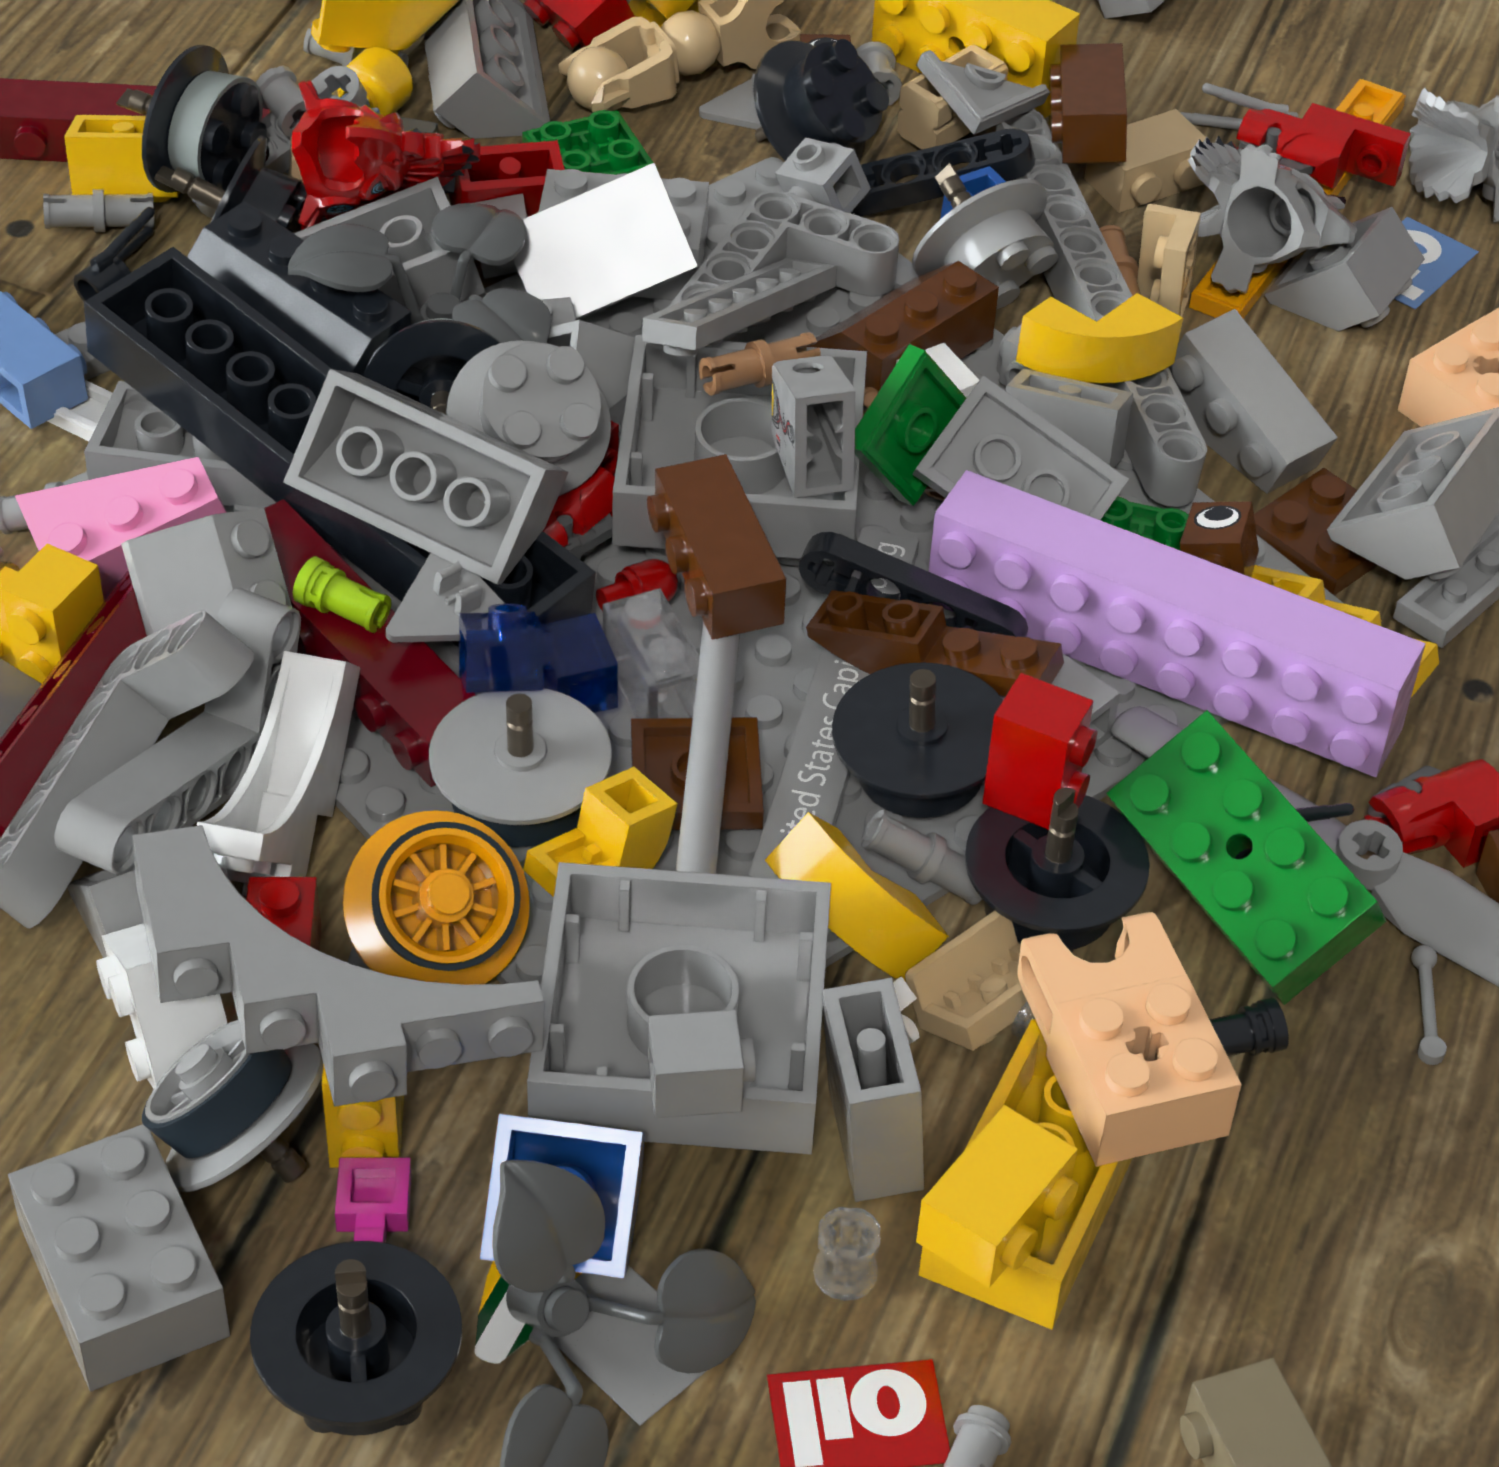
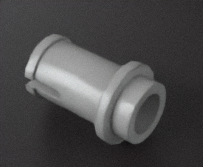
(979, 1439)

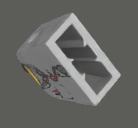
(815, 403)

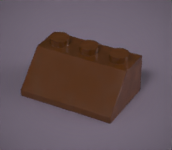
(931, 309)

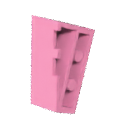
(106, 511)

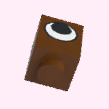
(1222, 535)

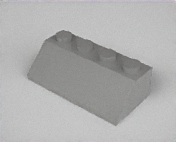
(486, 69)
(423, 476)
(1427, 499)

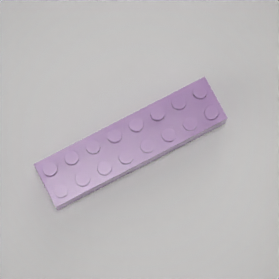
(1181, 623)

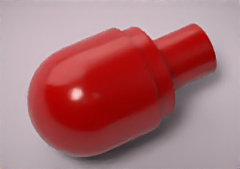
(638, 579)

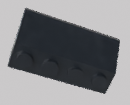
(252, 259)

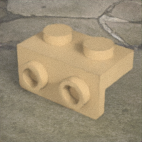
(970, 984)

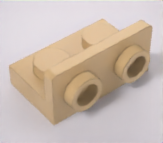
(1168, 256)

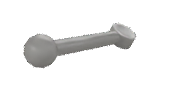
(1431, 1047)

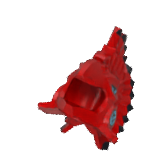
(366, 156)

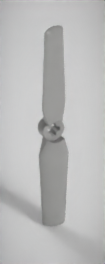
(1412, 893)

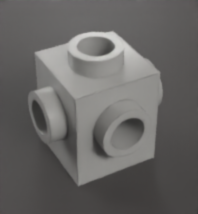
(824, 175)

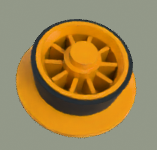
(436, 900)

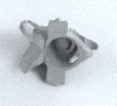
(1455, 149)
(1262, 210)

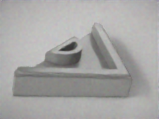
(978, 93)

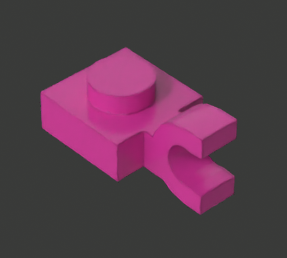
(373, 1197)

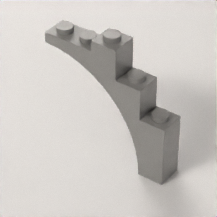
(292, 995)

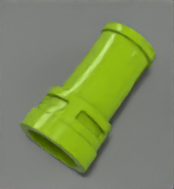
(329, 589)

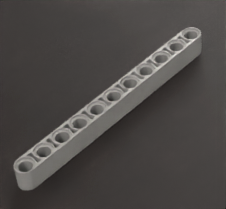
(1161, 429)

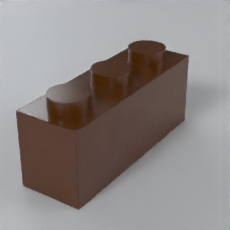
(1089, 103)
(717, 547)

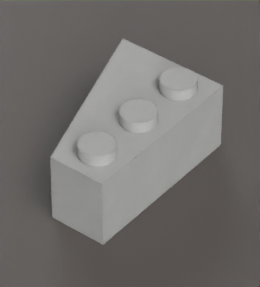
(1248, 403)

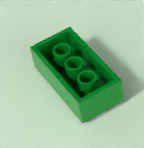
(1284, 905)

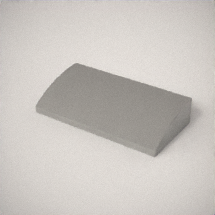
(141, 436)

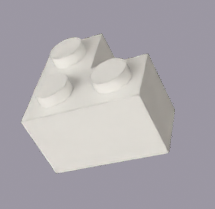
(161, 1029)

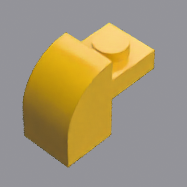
(619, 825)

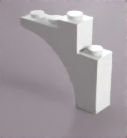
(291, 775)

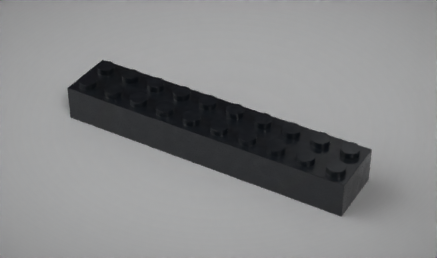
(249, 399)

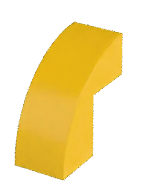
(1120, 347)
(865, 908)

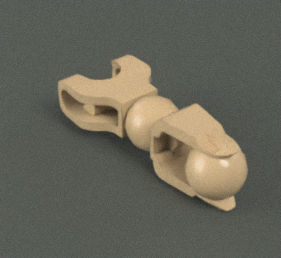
(683, 45)

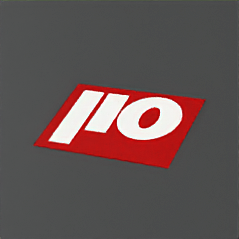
(859, 1416)

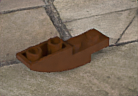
(892, 632)

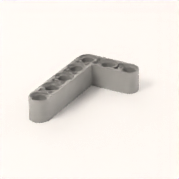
(794, 227)
(119, 721)
(197, 763)

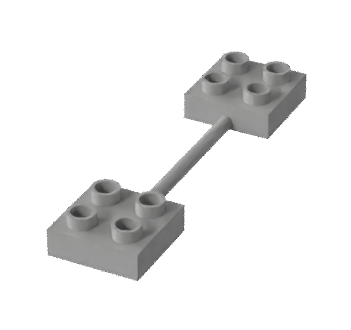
(689, 937)

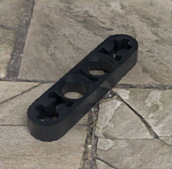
(1005, 151)
(912, 582)

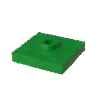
(906, 422)

